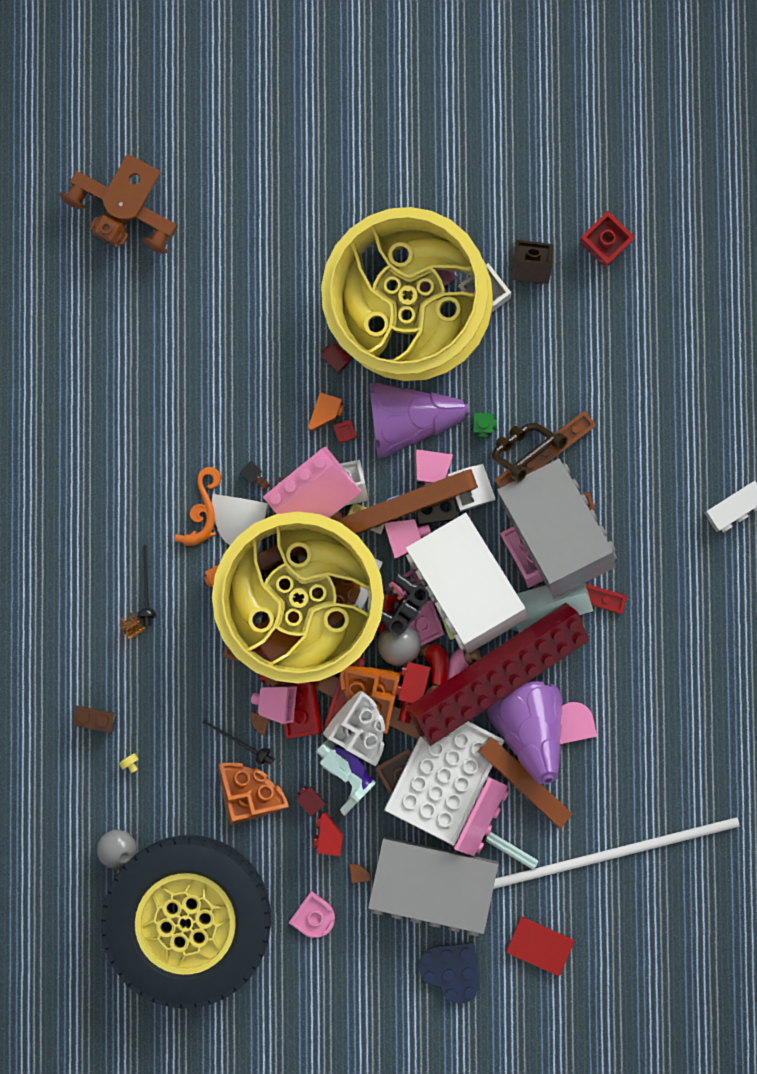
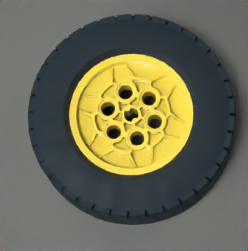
(173, 873)

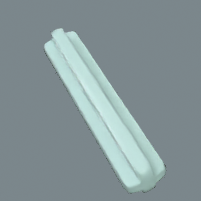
(511, 850)

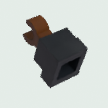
(252, 473)

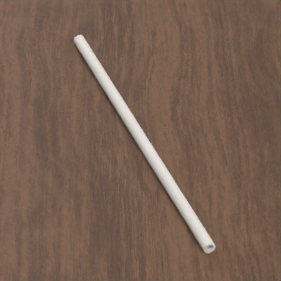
(616, 852)

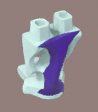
(348, 768)

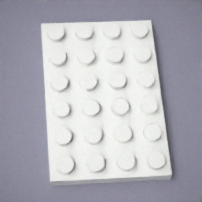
(442, 782)

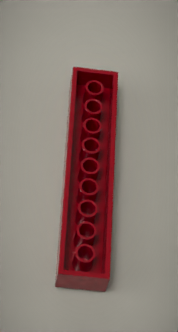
(498, 674)

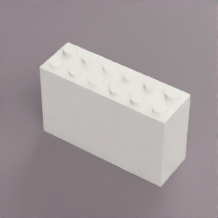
(466, 583)

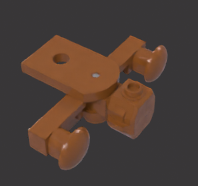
(123, 204)

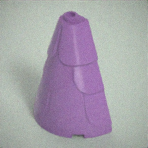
(410, 416)
(532, 727)

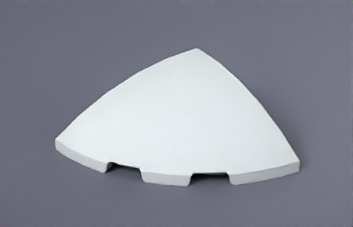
(236, 515)
(358, 728)

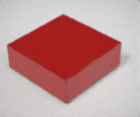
(345, 431)

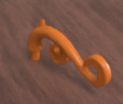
(206, 532)

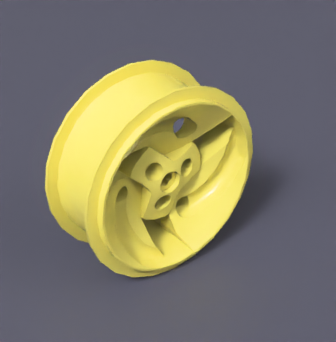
(432, 246)
(242, 593)

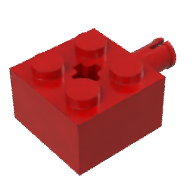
(414, 687)

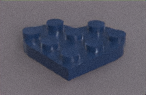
(452, 969)

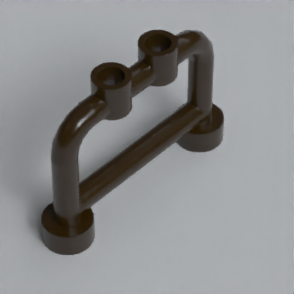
(517, 470)

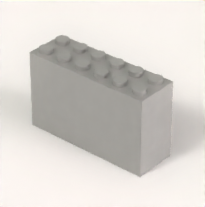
(557, 528)
(433, 886)

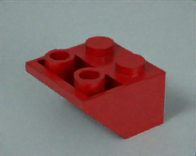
(330, 836)

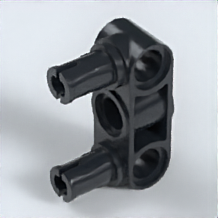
(408, 607)

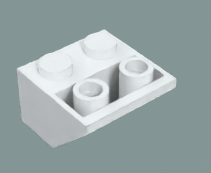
(476, 497)

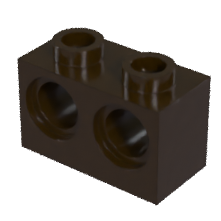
(437, 514)

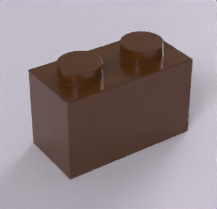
(94, 719)

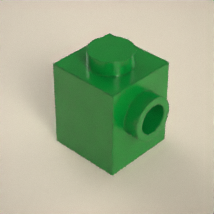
(483, 424)

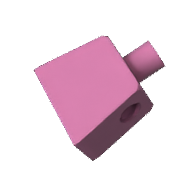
(431, 466)
(403, 534)
(276, 703)

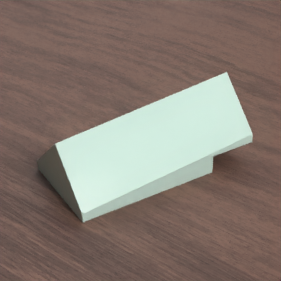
(541, 603)

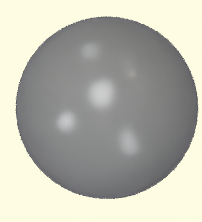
(401, 648)

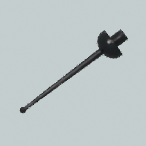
(146, 613)
(261, 755)

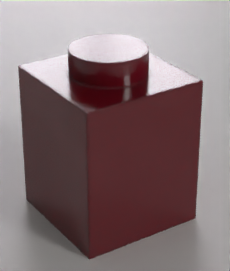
(335, 357)
(310, 800)

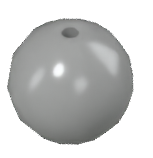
(116, 849)

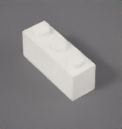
(733, 508)

